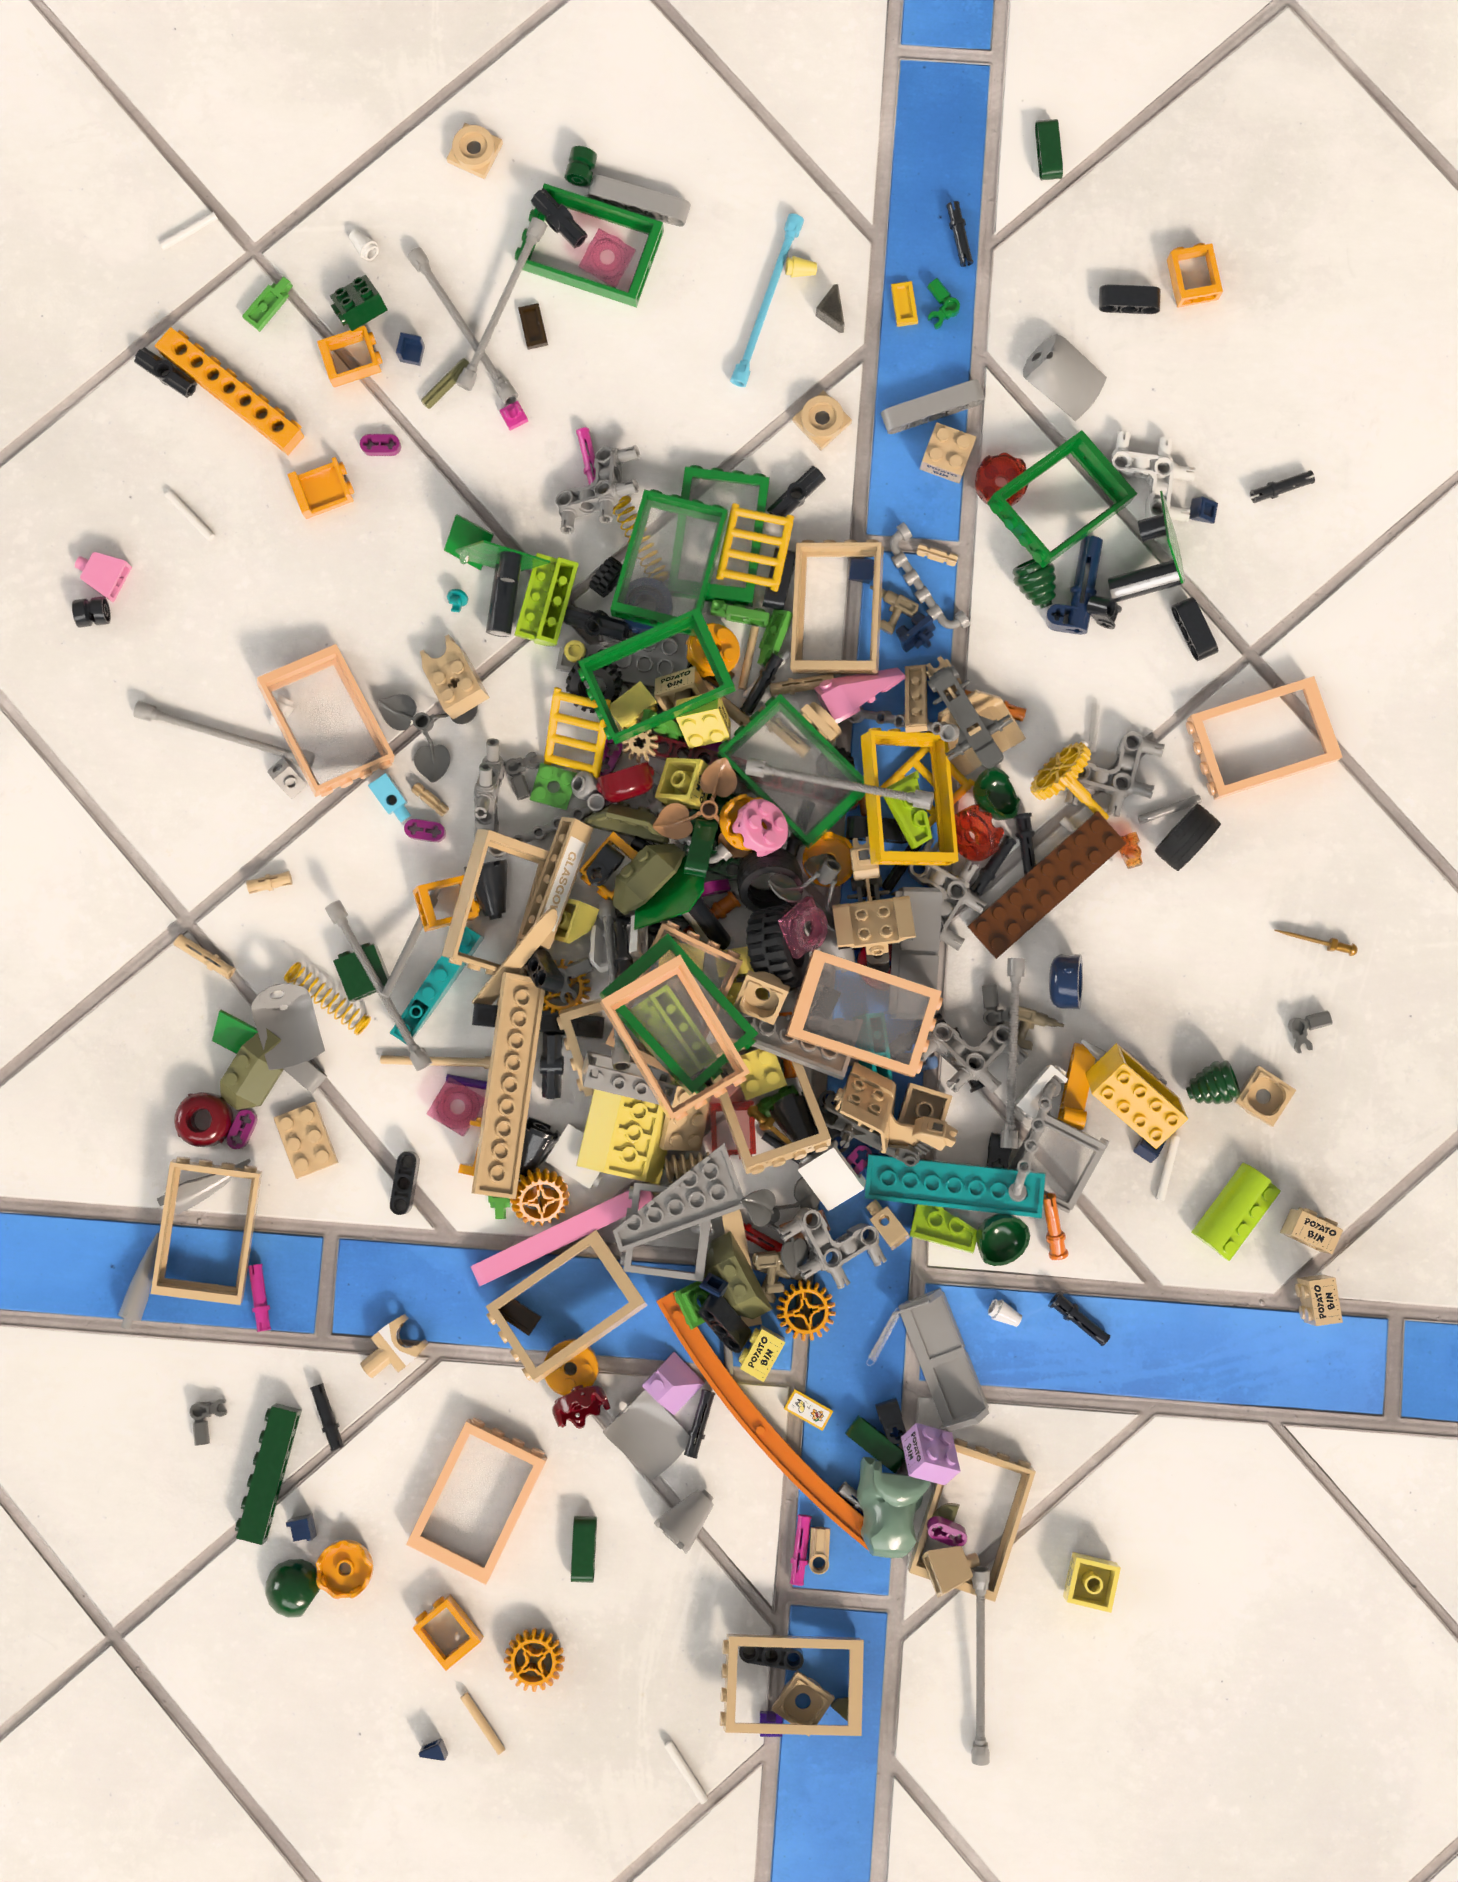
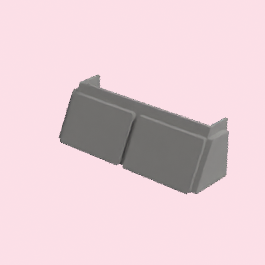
(919, 958)
(944, 1360)

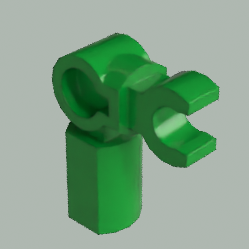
(950, 305)

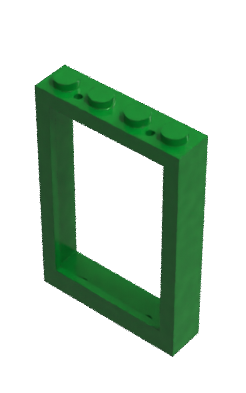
(611, 214)
(1095, 465)
(645, 639)

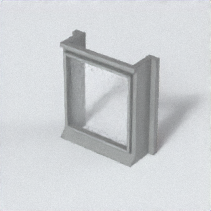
(1065, 1157)

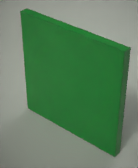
(463, 534)
(232, 1032)

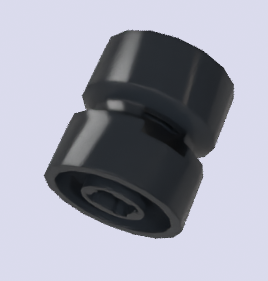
(90, 612)

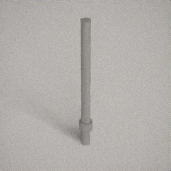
(407, 949)

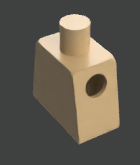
(893, 1233)
(949, 1568)

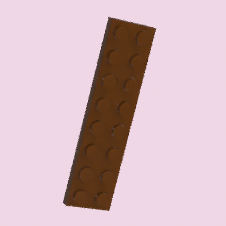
(1046, 884)

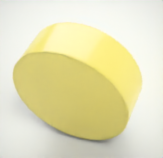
(574, 651)

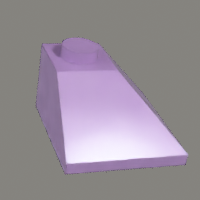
(673, 1383)

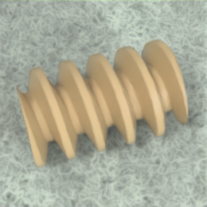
(680, 1167)

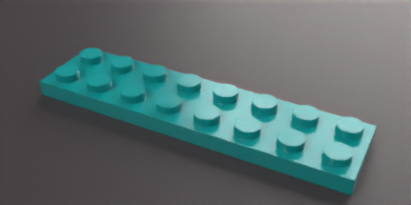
(952, 1186)

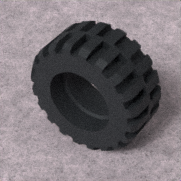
(769, 948)

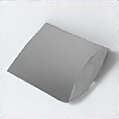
(1066, 377)
(294, 1026)
(648, 1435)

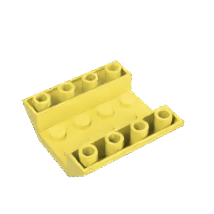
(623, 1138)

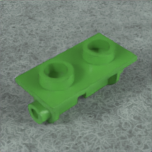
(767, 1102)

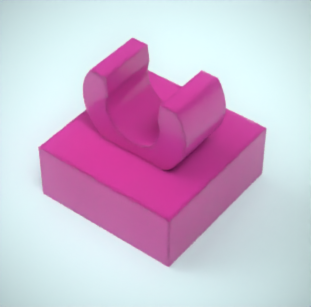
(513, 415)

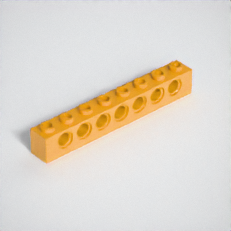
(170, 346)

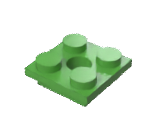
(547, 775)
(687, 1300)

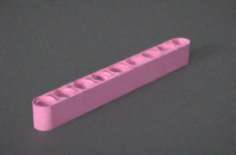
(556, 1237)

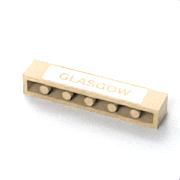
(558, 874)

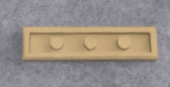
(916, 698)

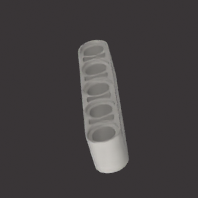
(640, 200)
(933, 406)

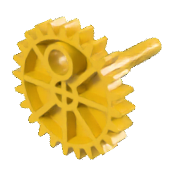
(1062, 773)

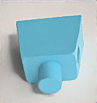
(383, 789)

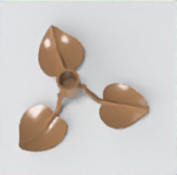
(715, 780)

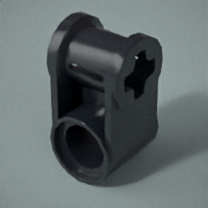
(1103, 610)
(607, 862)
(996, 1153)
(891, 1417)

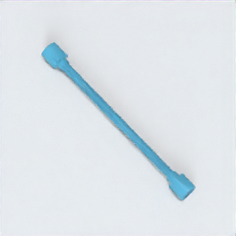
(792, 229)

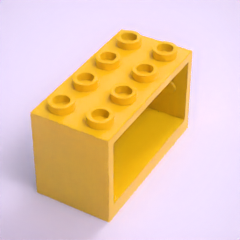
(1136, 1096)

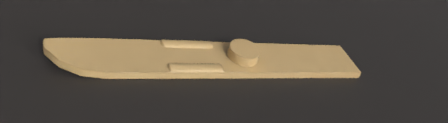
(518, 956)
(734, 1223)

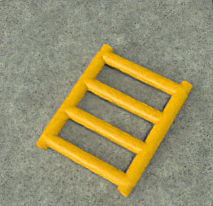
(731, 532)
(552, 737)
(914, 761)

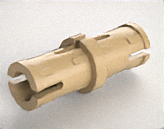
(269, 882)

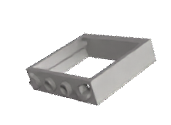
(625, 1082)
(626, 1257)

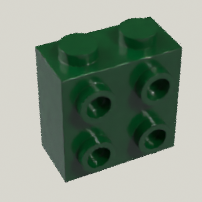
(357, 303)
(353, 975)

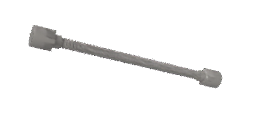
(535, 231)
(421, 263)
(149, 712)
(919, 798)
(607, 914)
(338, 915)
(1015, 970)
(980, 1753)

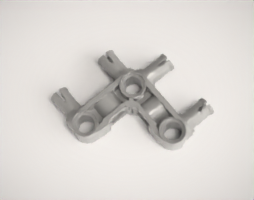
(604, 490)
(1125, 769)
(487, 788)
(938, 878)
(960, 1054)
(821, 1244)

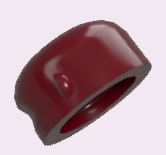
(626, 783)
(221, 1119)

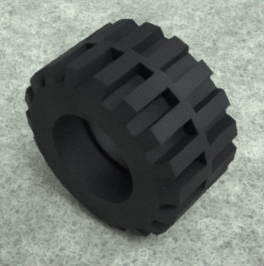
(609, 675)

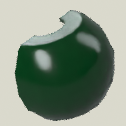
(996, 794)
(1002, 1239)
(292, 1587)

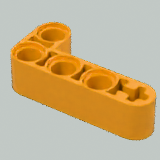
(1076, 1088)

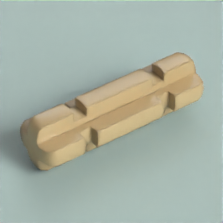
(937, 554)
(430, 799)

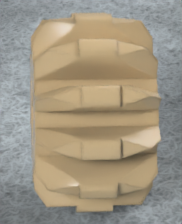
(636, 751)

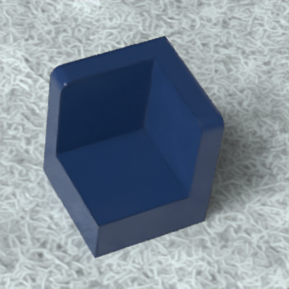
(410, 349)
(302, 1527)

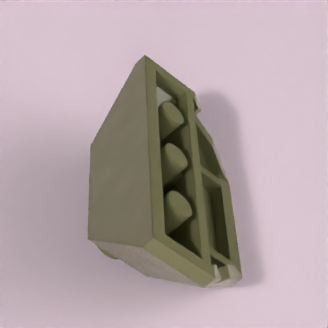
(627, 822)
(645, 875)
(248, 1076)
(730, 1264)

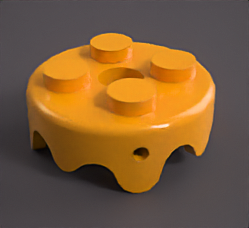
(726, 643)
(729, 815)
(836, 846)
(586, 1372)
(333, 1580)

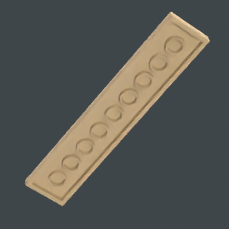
(508, 1087)

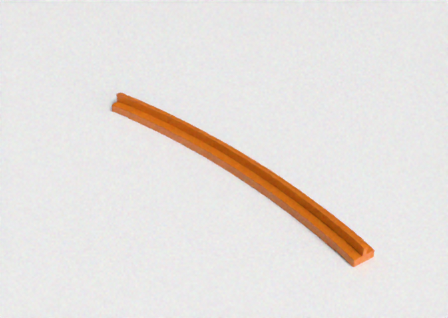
(756, 1424)

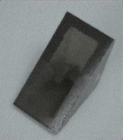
(831, 310)

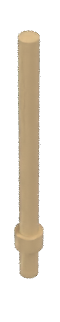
(440, 1061)

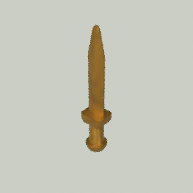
(1333, 943)
(766, 1123)

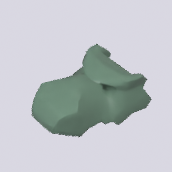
(888, 1509)

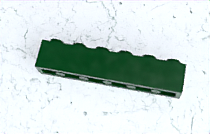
(268, 1474)

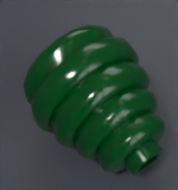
(1036, 582)
(1214, 1084)

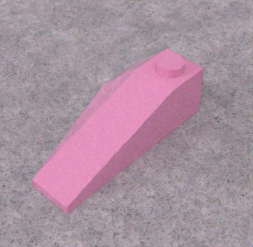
(846, 694)

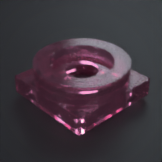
(611, 273)
(793, 924)
(441, 1110)

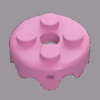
(754, 835)

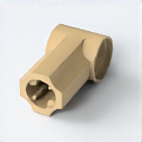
(819, 1548)

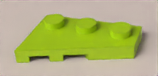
(911, 820)
(942, 1228)

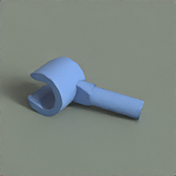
(931, 1063)

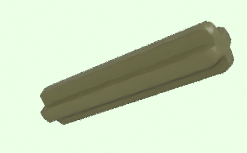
(444, 384)

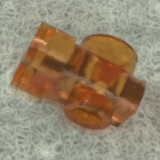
(1131, 848)

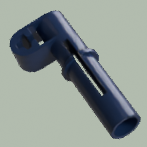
(1078, 615)

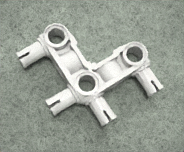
(1146, 467)

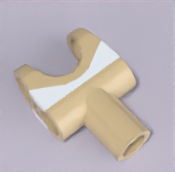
(391, 1349)

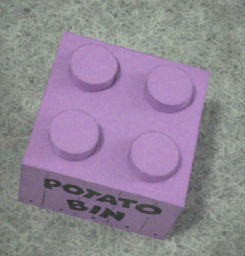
(930, 1454)

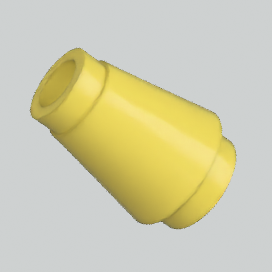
(800, 267)

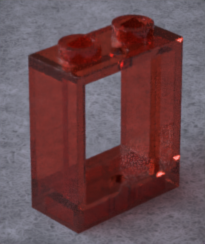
(738, 1106)

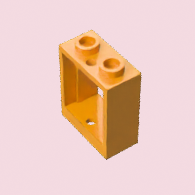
(1196, 295)
(345, 339)
(619, 843)
(426, 909)
(474, 1639)

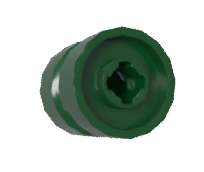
(580, 164)

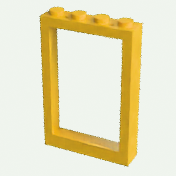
(942, 794)

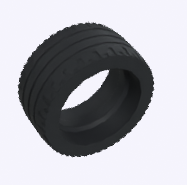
(1187, 837)
(754, 866)

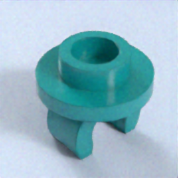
(458, 599)

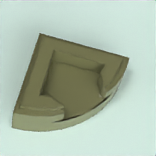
(947, 1511)
(840, 1705)

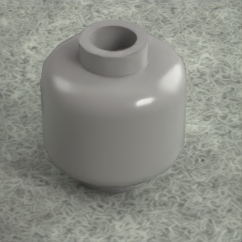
(584, 785)

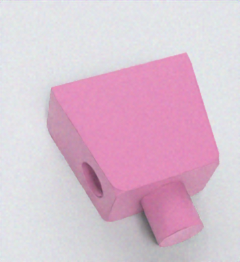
(103, 573)

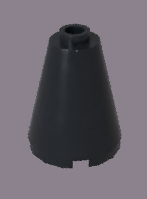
(492, 888)
(794, 1118)
(537, 1144)

